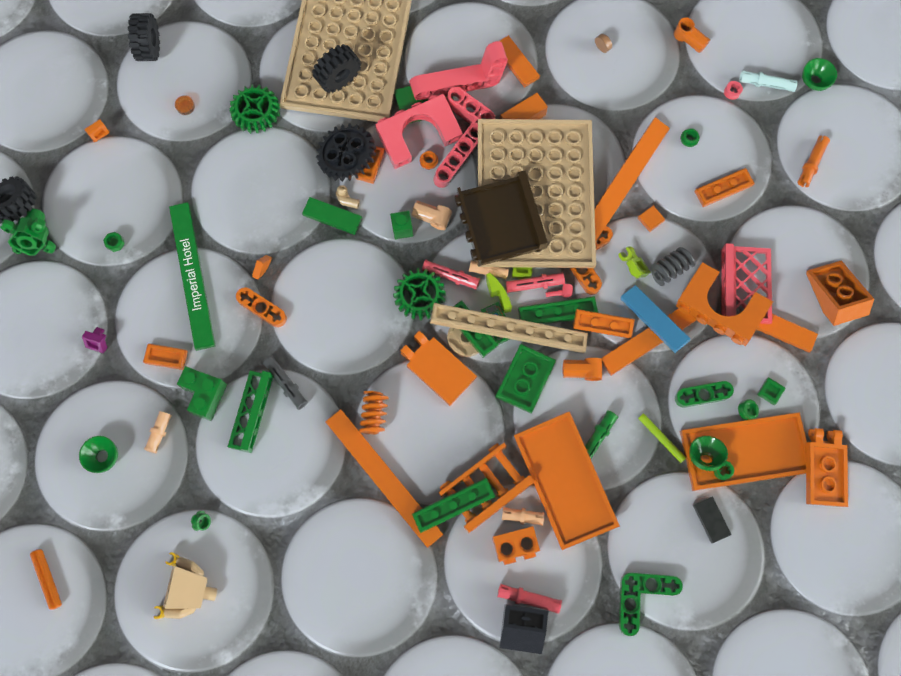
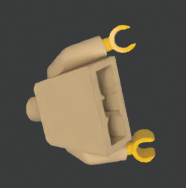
(185, 589)

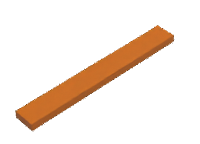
(628, 174)
(380, 474)

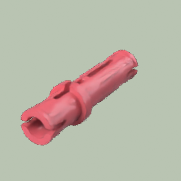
(451, 274)
(558, 279)
(532, 599)

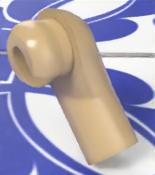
(345, 199)

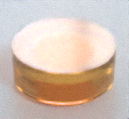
(184, 105)

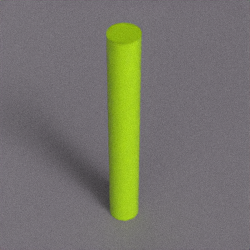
(662, 438)

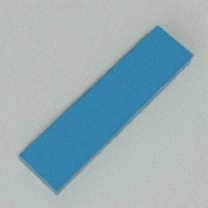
(655, 319)

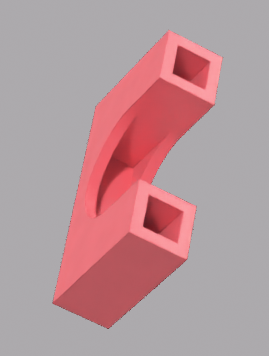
(434, 110)

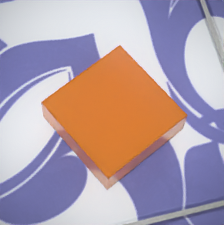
(97, 130)
(651, 218)

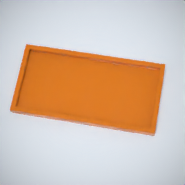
(755, 448)
(566, 481)

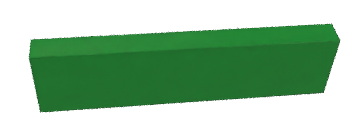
(556, 311)
(453, 505)

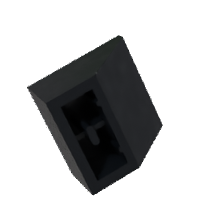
(523, 629)

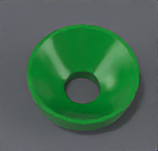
(821, 68)
(708, 446)
(90, 450)

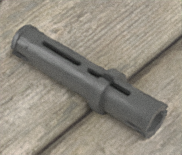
(290, 389)

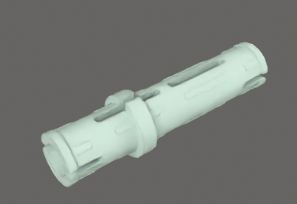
(760, 79)

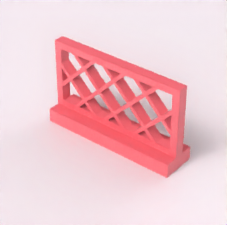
(729, 278)

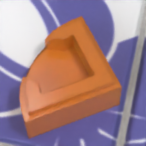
(261, 266)

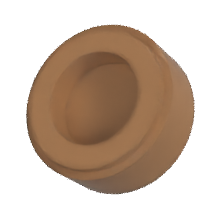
(603, 43)

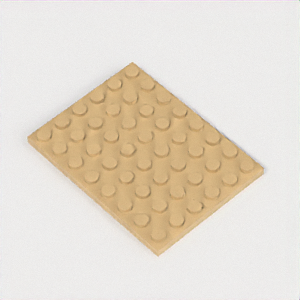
(372, 31)
(561, 179)

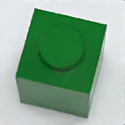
(401, 225)

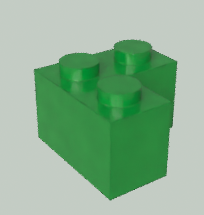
(206, 389)

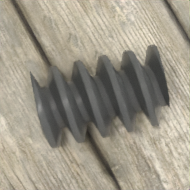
(672, 265)

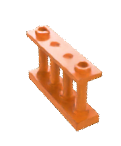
(505, 496)

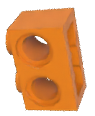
(514, 539)

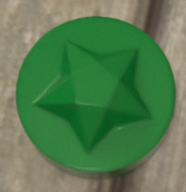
(748, 409)

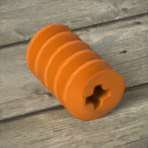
(373, 412)

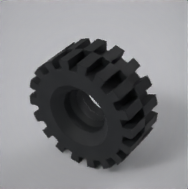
(143, 37)
(336, 68)
(15, 198)

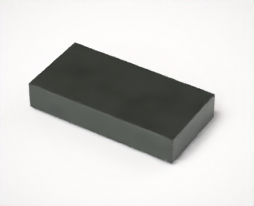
(712, 520)

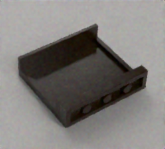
(501, 220)

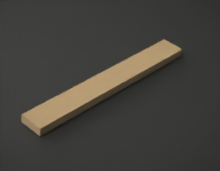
(509, 328)

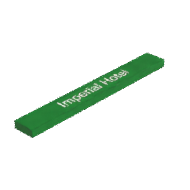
(192, 277)

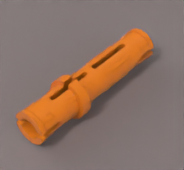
(811, 167)

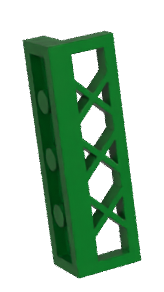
(255, 412)

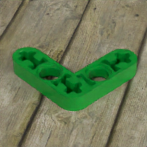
(640, 587)

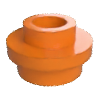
(428, 155)

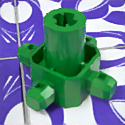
(29, 234)

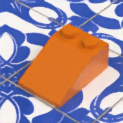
(839, 293)

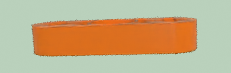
(269, 319)

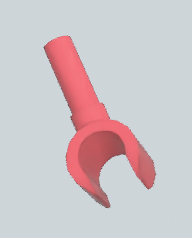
(566, 291)

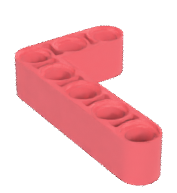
(467, 78)
(467, 140)

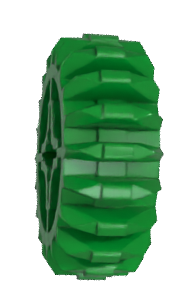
(251, 118)
(406, 284)

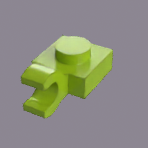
(636, 264)

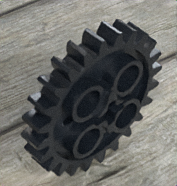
(346, 152)

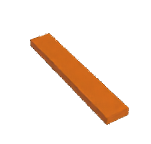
(641, 344)

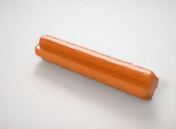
(45, 579)

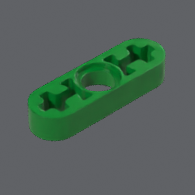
(699, 401)

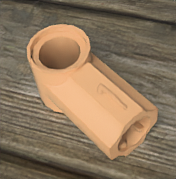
(436, 216)

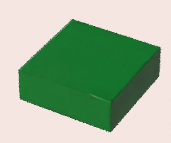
(771, 391)

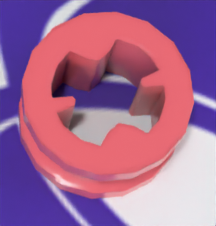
(731, 95)

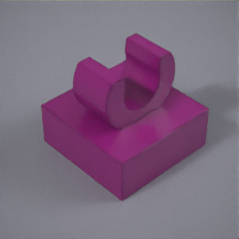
(95, 340)

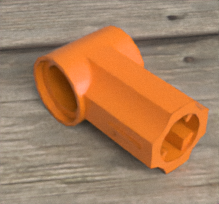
(690, 35)
(589, 369)

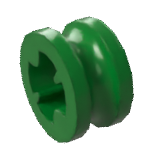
(726, 476)

